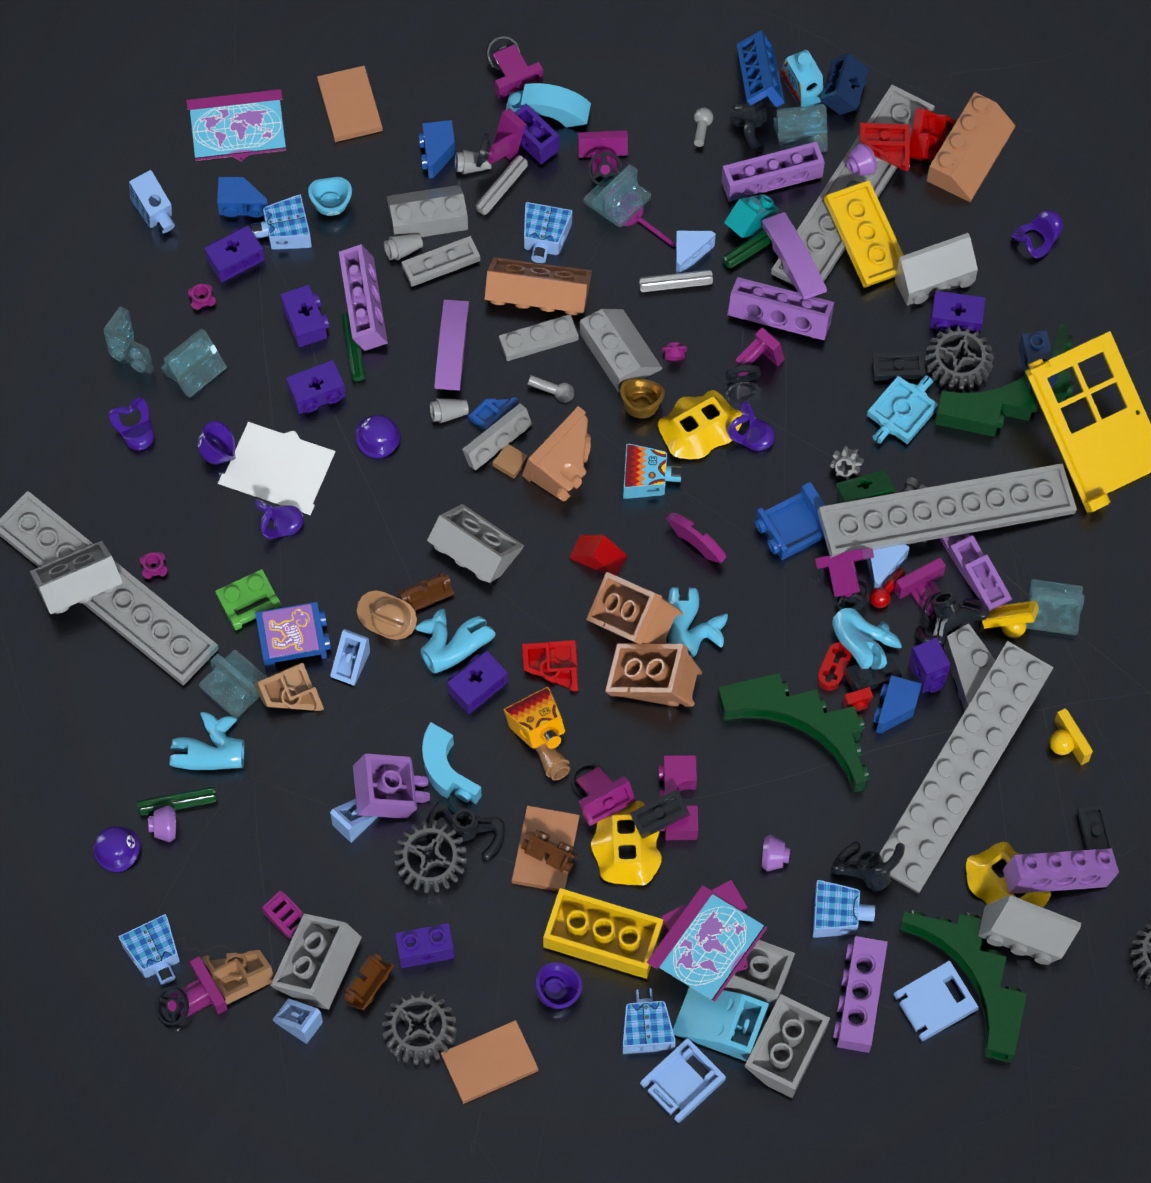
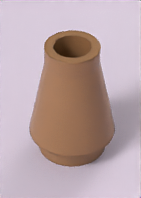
(554, 762)

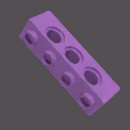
(772, 171)
(363, 297)
(780, 308)
(1060, 871)
(860, 1036)

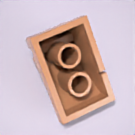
(561, 458)
(632, 611)
(653, 673)

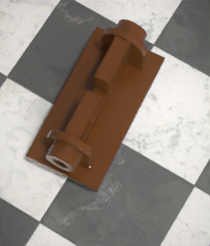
(427, 591)
(559, 853)
(361, 992)

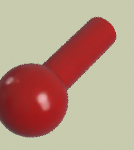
(880, 596)

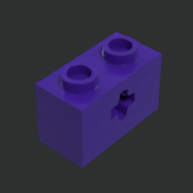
(538, 136)
(246, 253)
(298, 304)
(948, 305)
(304, 384)
(929, 666)
(473, 694)
(424, 945)

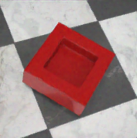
(859, 699)

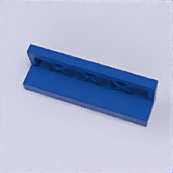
(765, 65)

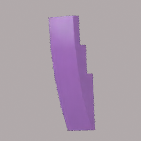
(794, 256)
(451, 345)
(977, 569)

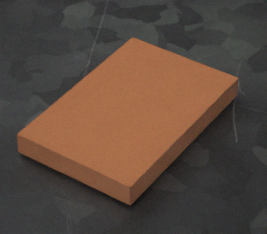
(349, 103)
(536, 873)
(489, 1062)

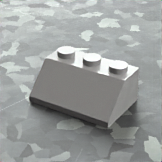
(428, 212)
(936, 269)
(618, 346)
(474, 543)
(76, 577)
(1027, 929)
(316, 960)
(765, 973)
(787, 1045)

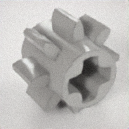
(846, 462)

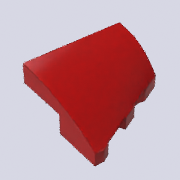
(928, 134)
(553, 661)

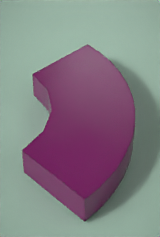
(705, 544)

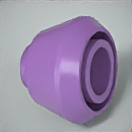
(861, 160)
(163, 823)
(774, 853)

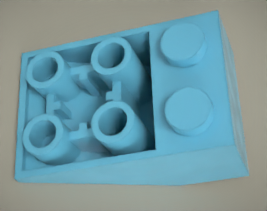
(723, 1025)

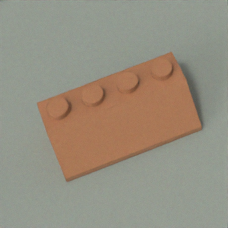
(971, 148)
(537, 285)

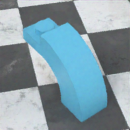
(553, 102)
(439, 772)

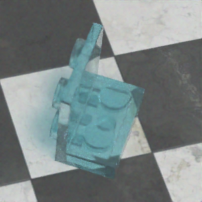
(121, 345)

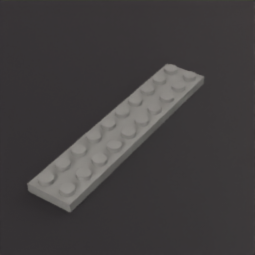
(818, 227)
(947, 510)
(128, 609)
(965, 764)

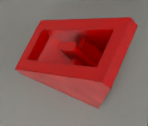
(598, 554)

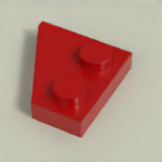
(888, 142)

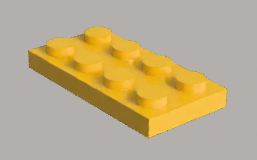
(865, 232)

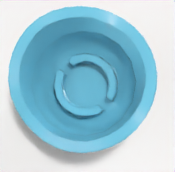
(330, 195)

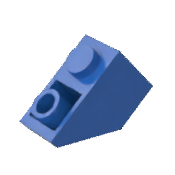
(438, 145)
(239, 197)
(899, 703)

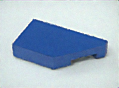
(491, 411)

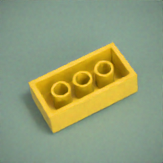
(602, 933)

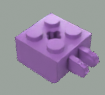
(387, 786)

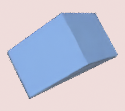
(692, 247)
(885, 563)
(350, 657)
(348, 822)
(299, 1019)

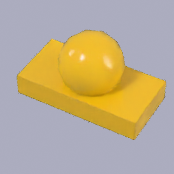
(1012, 618)
(1069, 738)

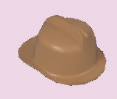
(386, 615)

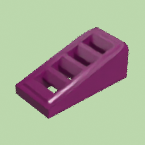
(269, 908)

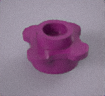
(198, 290)
(674, 351)
(153, 558)

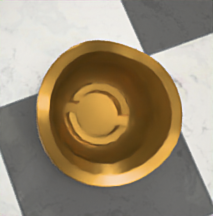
(641, 397)

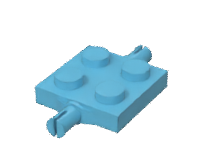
(902, 409)

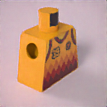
(536, 719)

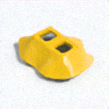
(708, 433)
(608, 840)
(987, 884)

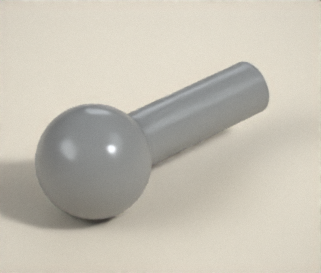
(703, 118)
(563, 392)

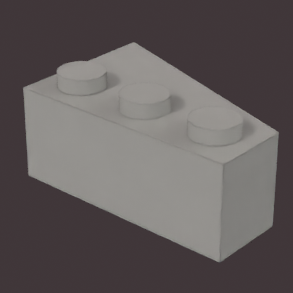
(968, 661)

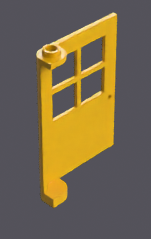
(1110, 449)

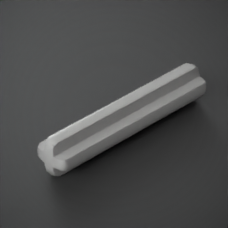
(501, 185)
(676, 280)

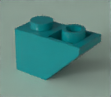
(748, 214)

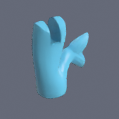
(679, 629)
(860, 638)
(467, 639)
(205, 757)

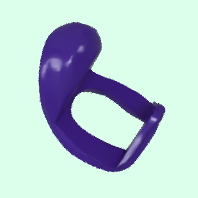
(1046, 223)
(759, 433)
(140, 435)
(286, 519)

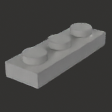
(440, 261)
(538, 337)
(497, 437)

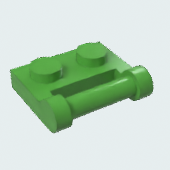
(245, 593)

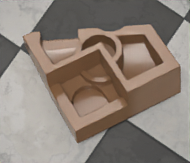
(289, 690)
(239, 973)

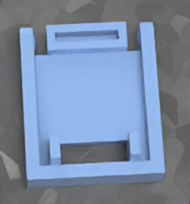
(931, 1002)
(678, 1084)

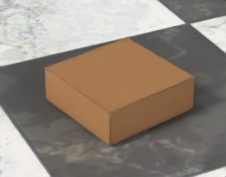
(510, 461)

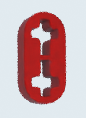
(829, 664)

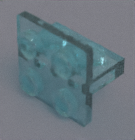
(801, 126)
(619, 198)
(194, 363)
(1058, 606)
(232, 682)

